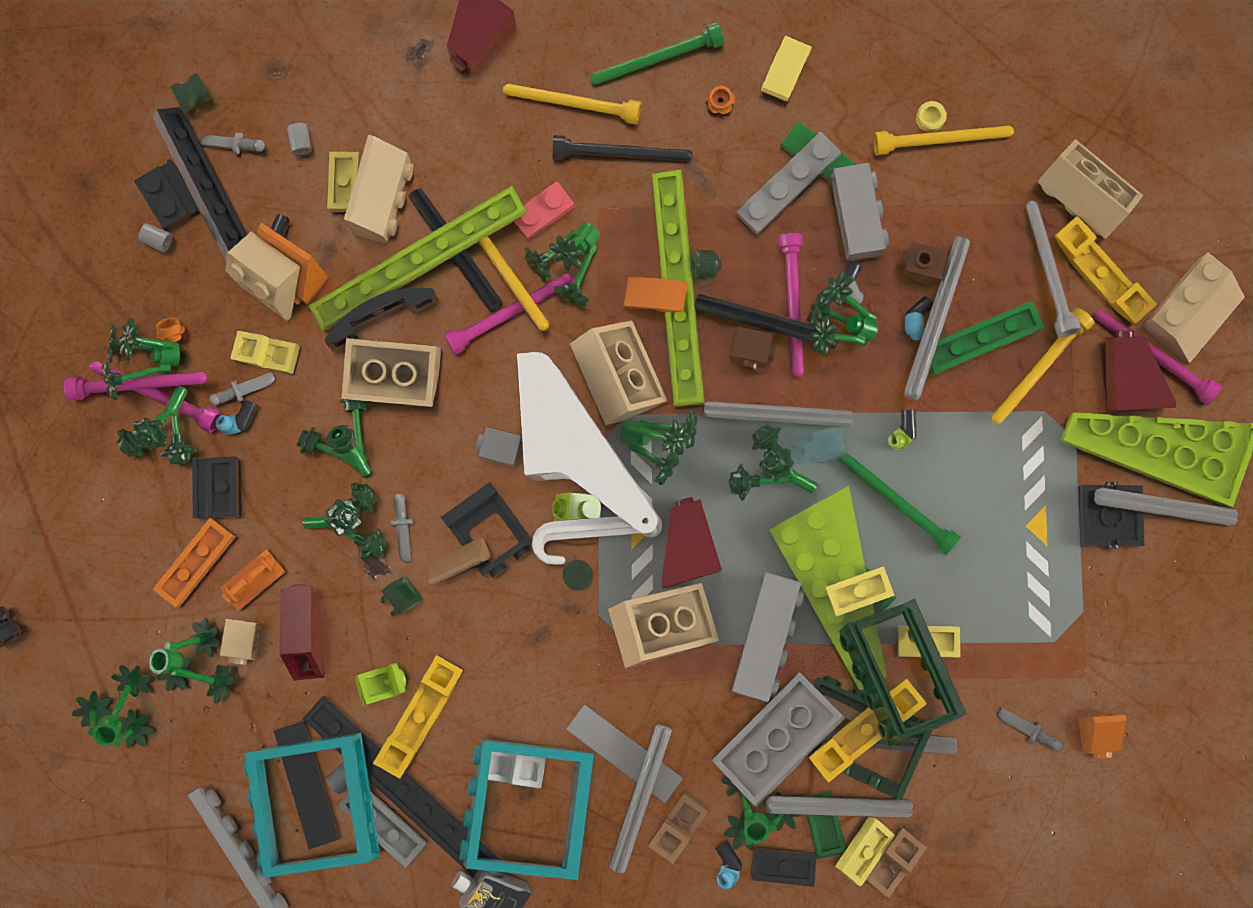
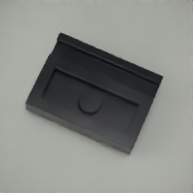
(167, 195)
(215, 487)

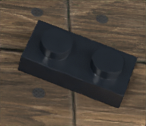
(784, 867)

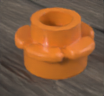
(723, 93)
(169, 330)

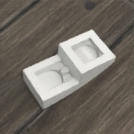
(517, 769)

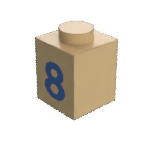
(241, 641)

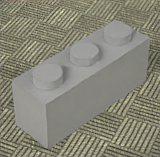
(859, 212)

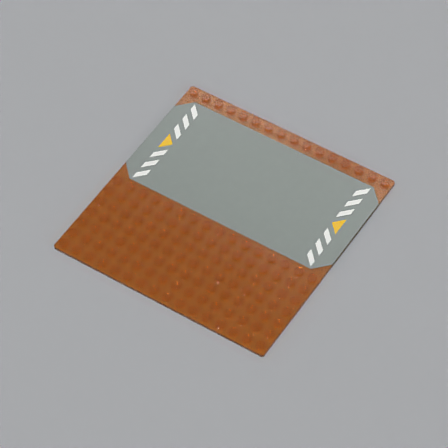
(998, 486)

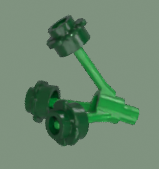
(341, 440)

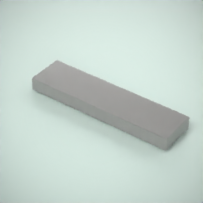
(620, 750)

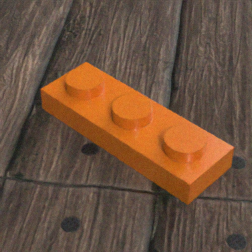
(194, 563)

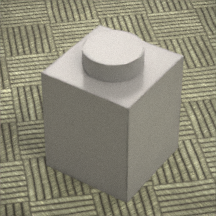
(499, 447)

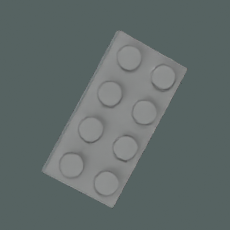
(778, 739)

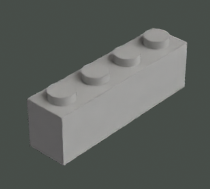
(766, 638)

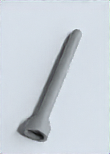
(1065, 323)

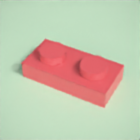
(544, 210)

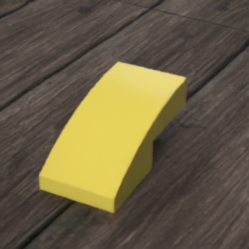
(786, 68)
(265, 352)

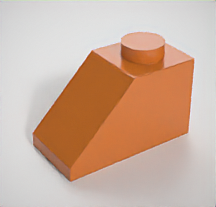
(1101, 734)

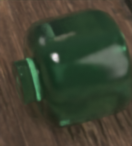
(705, 264)

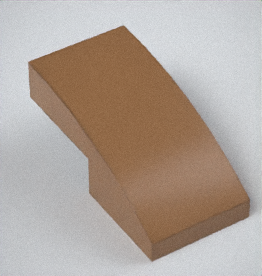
(678, 827)
(895, 863)

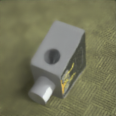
(490, 890)

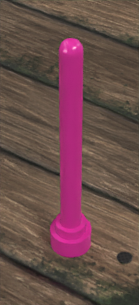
(790, 246)
(459, 339)
(77, 388)
(1204, 388)
(203, 416)

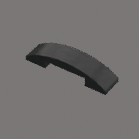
(414, 297)

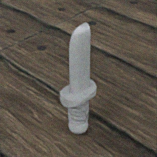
(235, 143)
(241, 389)
(402, 528)
(1030, 730)

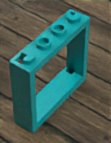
(359, 800)
(576, 816)

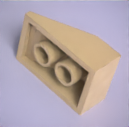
(264, 273)
(663, 624)

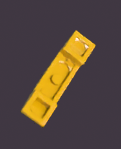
(1101, 272)
(418, 717)
(862, 733)

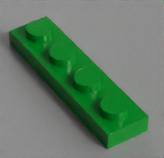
(986, 337)

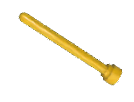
(627, 110)
(887, 142)
(514, 284)
(1040, 368)

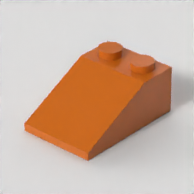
(311, 275)

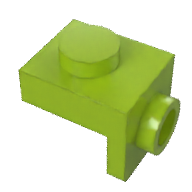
(575, 507)
(380, 684)

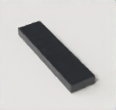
(308, 788)

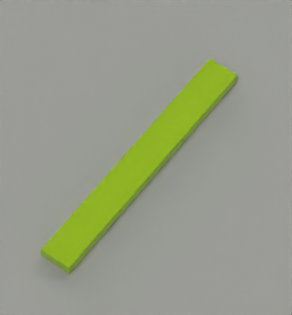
(419, 257)
(676, 265)

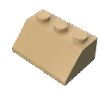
(1090, 189)
(378, 191)
(1195, 308)
(618, 371)
(390, 372)

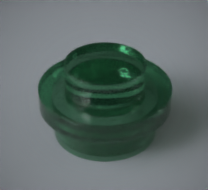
(577, 574)

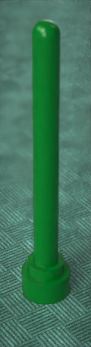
(710, 36)
(943, 538)

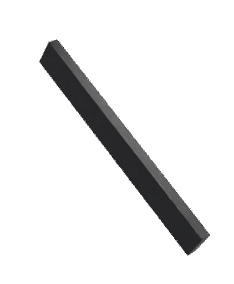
(406, 792)

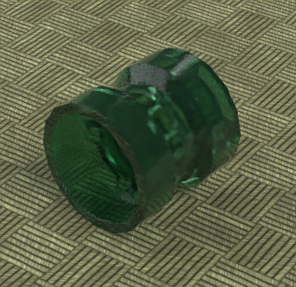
(190, 92)

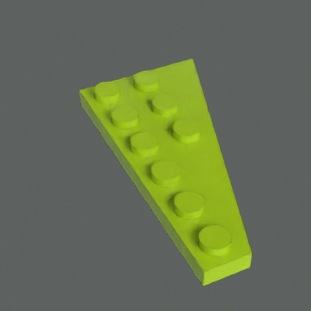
(1184, 453)
(824, 550)

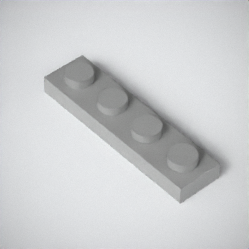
(788, 183)

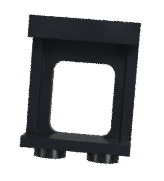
(477, 509)

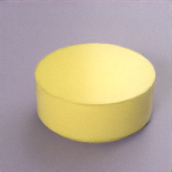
(931, 116)

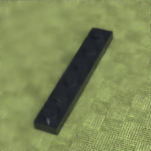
(199, 178)

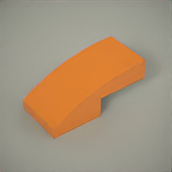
(655, 294)

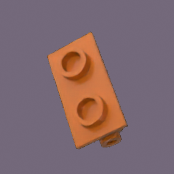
(252, 580)

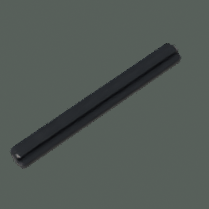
(462, 259)
(755, 318)

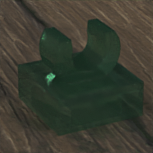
(401, 596)

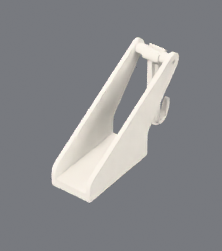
(568, 444)

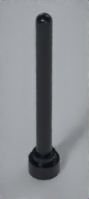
(564, 147)

